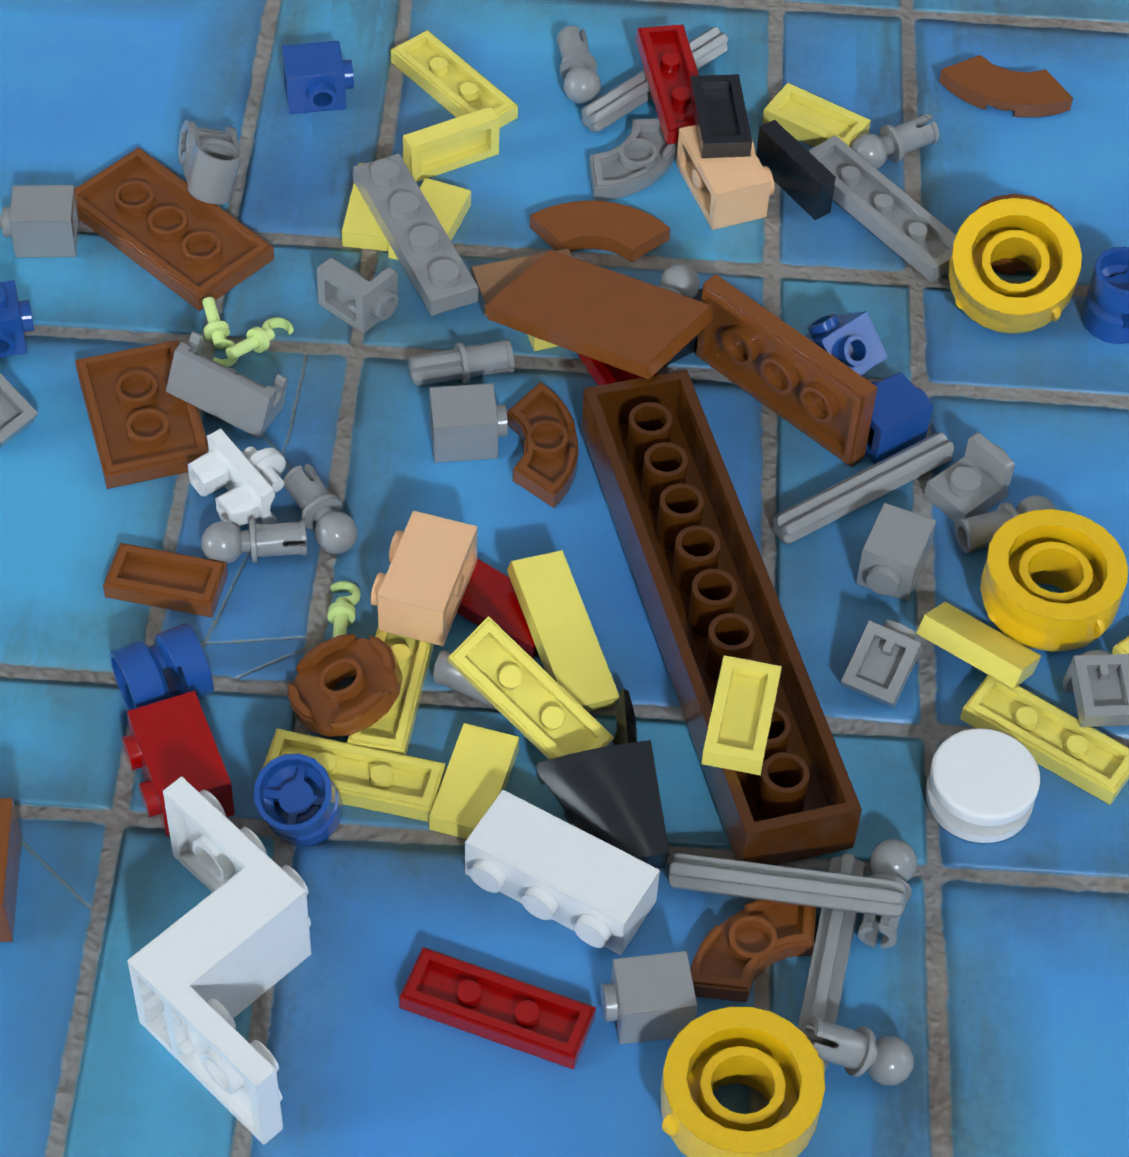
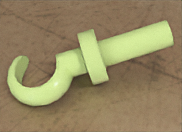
(217, 330)
(259, 338)
(342, 611)

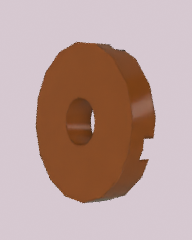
(358, 705)

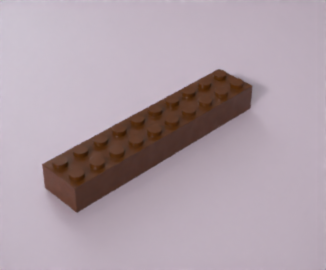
(713, 600)

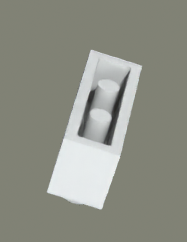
(561, 872)

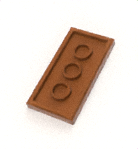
(169, 232)
(599, 313)
(786, 371)

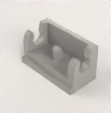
(223, 390)

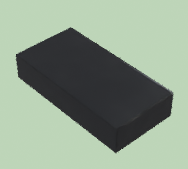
(720, 116)
(796, 169)

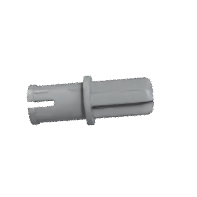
(462, 363)

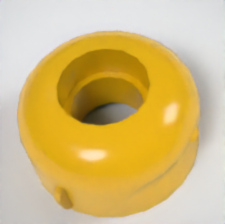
(1021, 232)
(1057, 551)
(749, 1050)

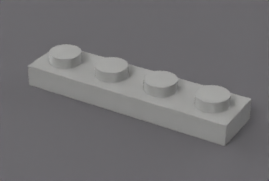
(887, 210)
(415, 234)

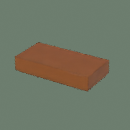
(165, 580)

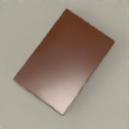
(133, 419)

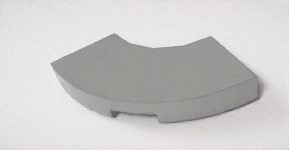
(633, 164)

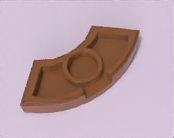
(1023, 92)
(600, 227)
(548, 444)
(747, 944)

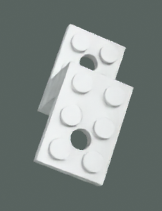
(222, 957)

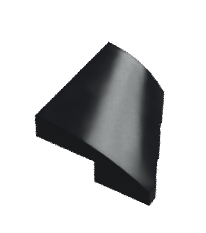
(612, 797)

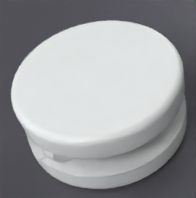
(982, 785)

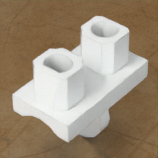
(247, 475)

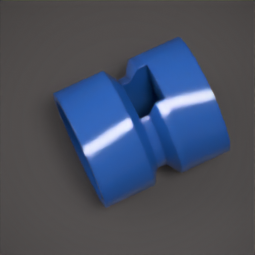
(1107, 299)
(140, 667)
(298, 800)

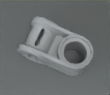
(209, 161)

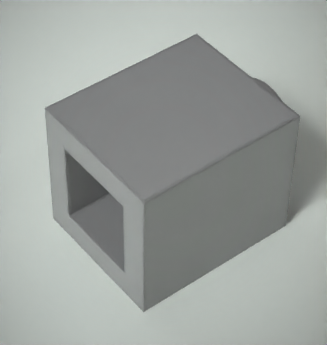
(42, 221)
(466, 422)
(895, 552)
(649, 997)

